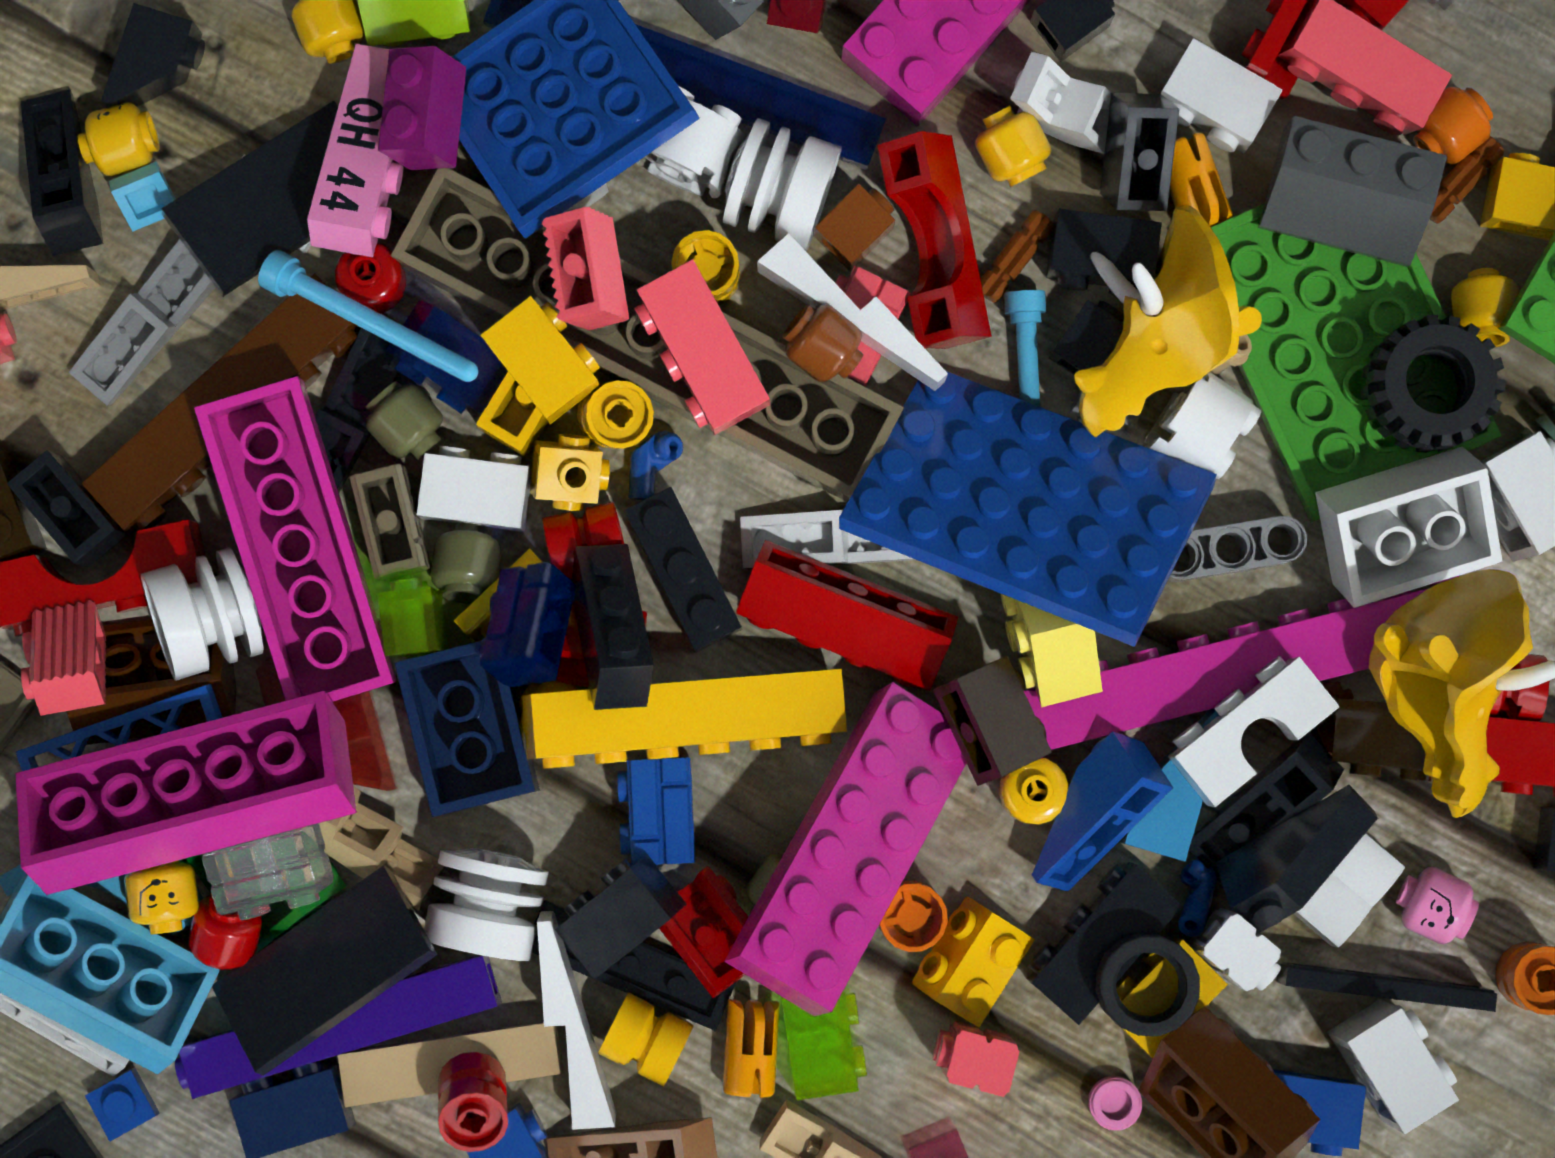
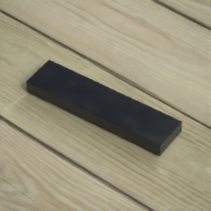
(655, 977)
(1387, 986)

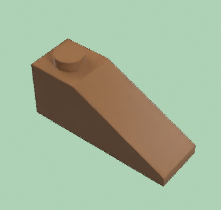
(650, 1140)

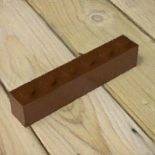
(171, 451)

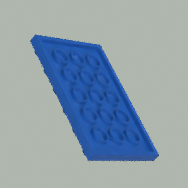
(1030, 505)

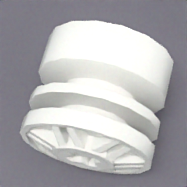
(780, 183)
(202, 613)
(485, 904)

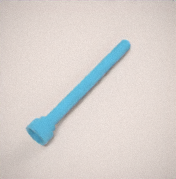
(285, 276)
(1025, 312)

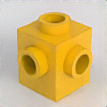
(553, 461)

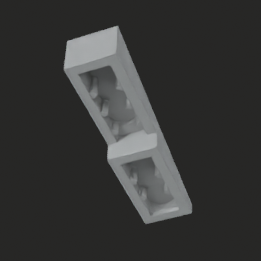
(143, 325)

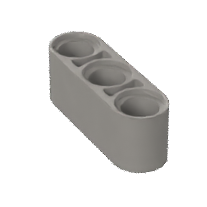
(1253, 544)

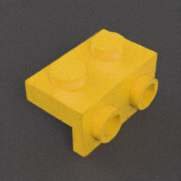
(972, 961)

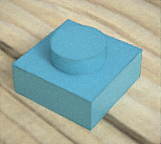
(142, 195)

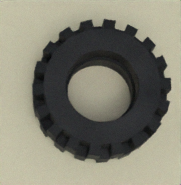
(1473, 371)

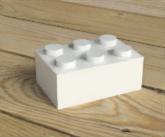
(1409, 526)

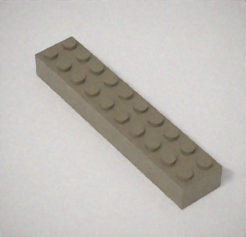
(811, 428)

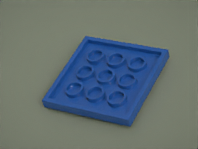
(564, 104)

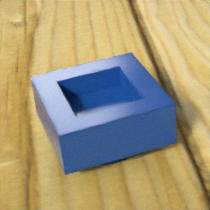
(122, 1104)

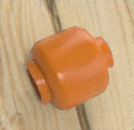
(1456, 124)

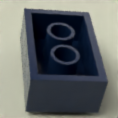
(464, 731)

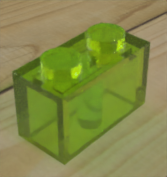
(412, 619)
(823, 1049)

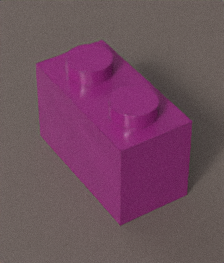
(422, 108)

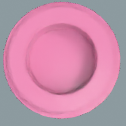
(1115, 1103)

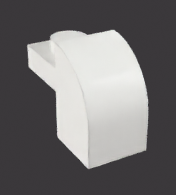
(1063, 105)

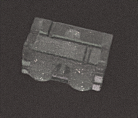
(269, 871)

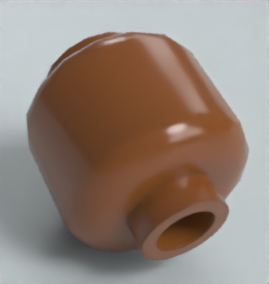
(823, 342)

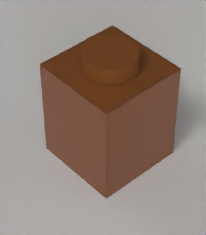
(856, 226)

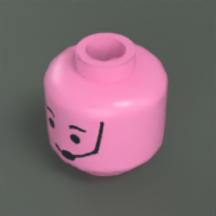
(1437, 905)

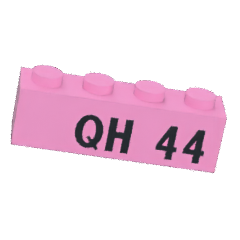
(355, 177)

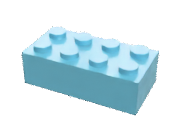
(100, 974)

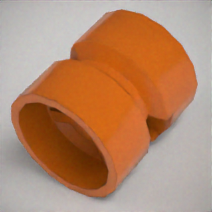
(914, 917)
(1528, 977)

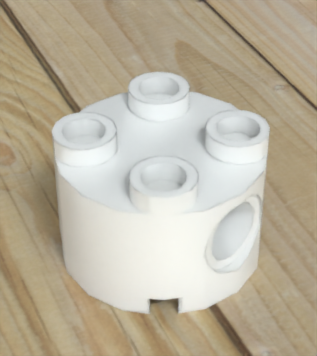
(700, 153)
(1203, 424)

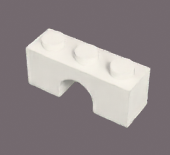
(1213, 755)

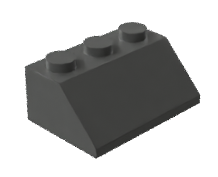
(1351, 191)

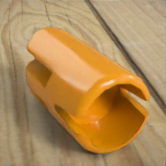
(1197, 180)
(751, 1048)

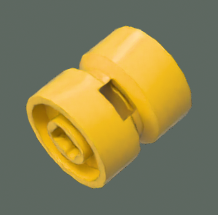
(715, 260)
(616, 415)
(646, 1039)

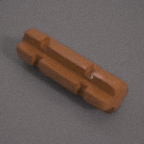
(1465, 177)
(1016, 255)

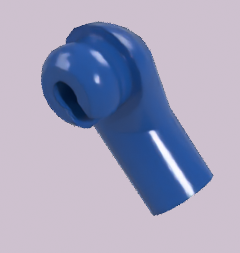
(649, 459)
(1199, 897)

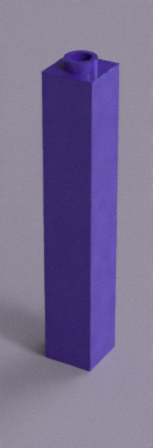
(404, 1008)

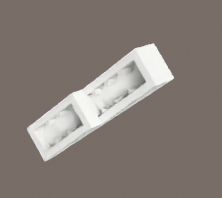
(803, 278)
(812, 535)
(562, 1005)

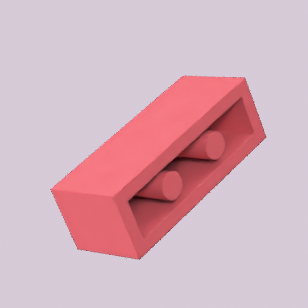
(1363, 67)
(701, 348)

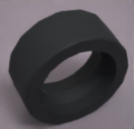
(1176, 1013)

